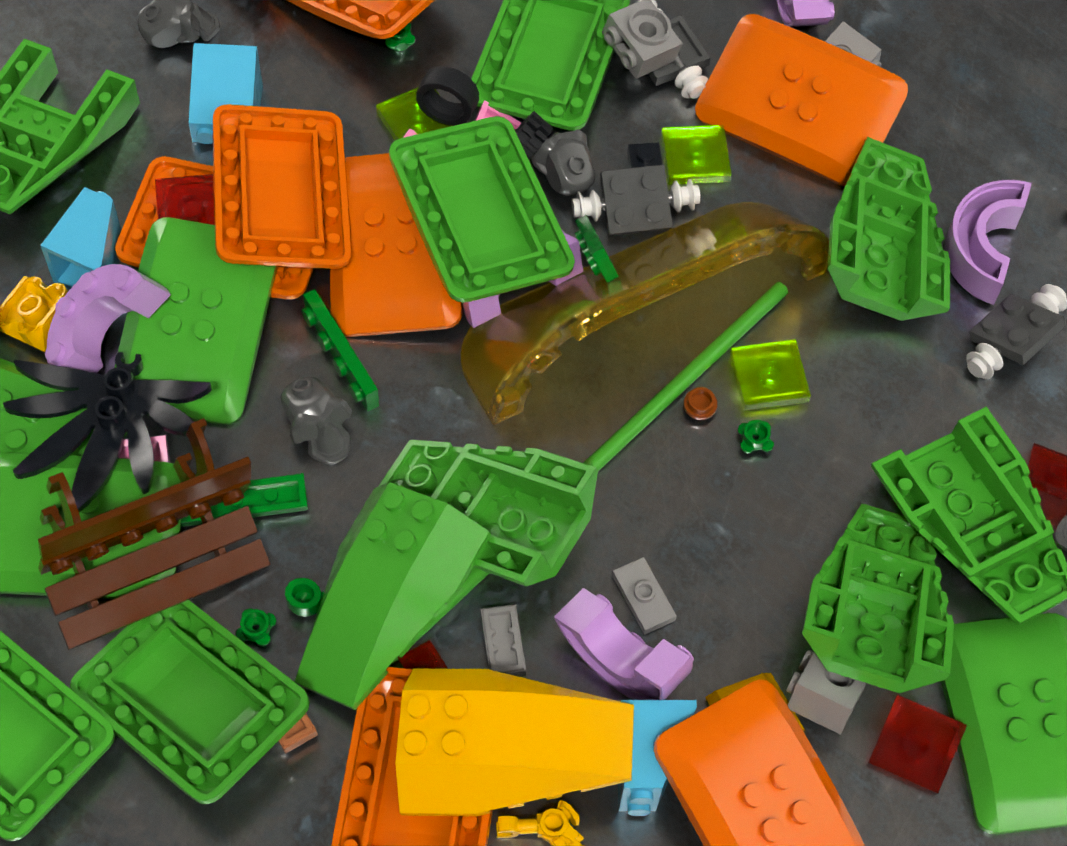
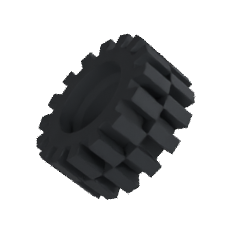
(533, 133)

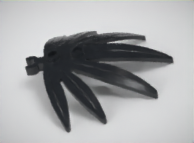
(113, 407)

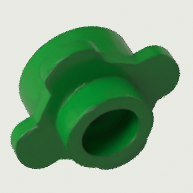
(401, 40)
(759, 428)
(256, 617)

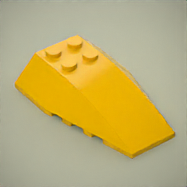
(503, 740)

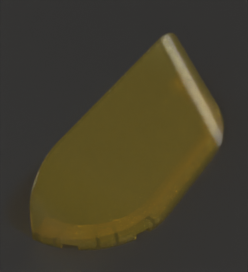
(531, 327)

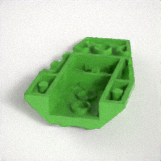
(887, 238)
(525, 498)
(981, 513)
(384, 588)
(881, 606)

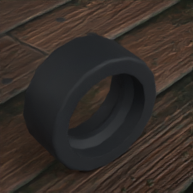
(454, 82)

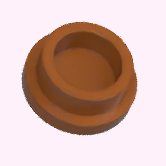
(700, 403)

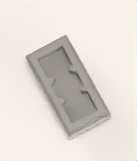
(644, 595)
(503, 640)

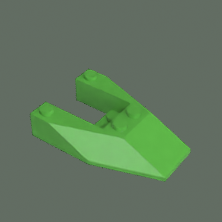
(45, 141)

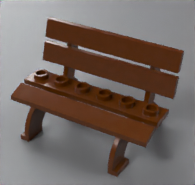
(127, 524)

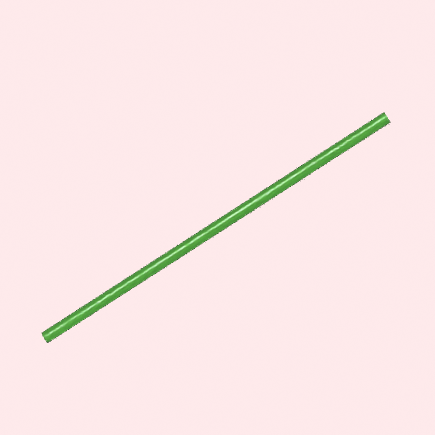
(650, 411)

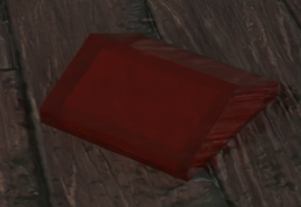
(186, 198)
(1048, 470)
(917, 743)

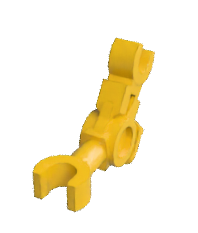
(549, 825)

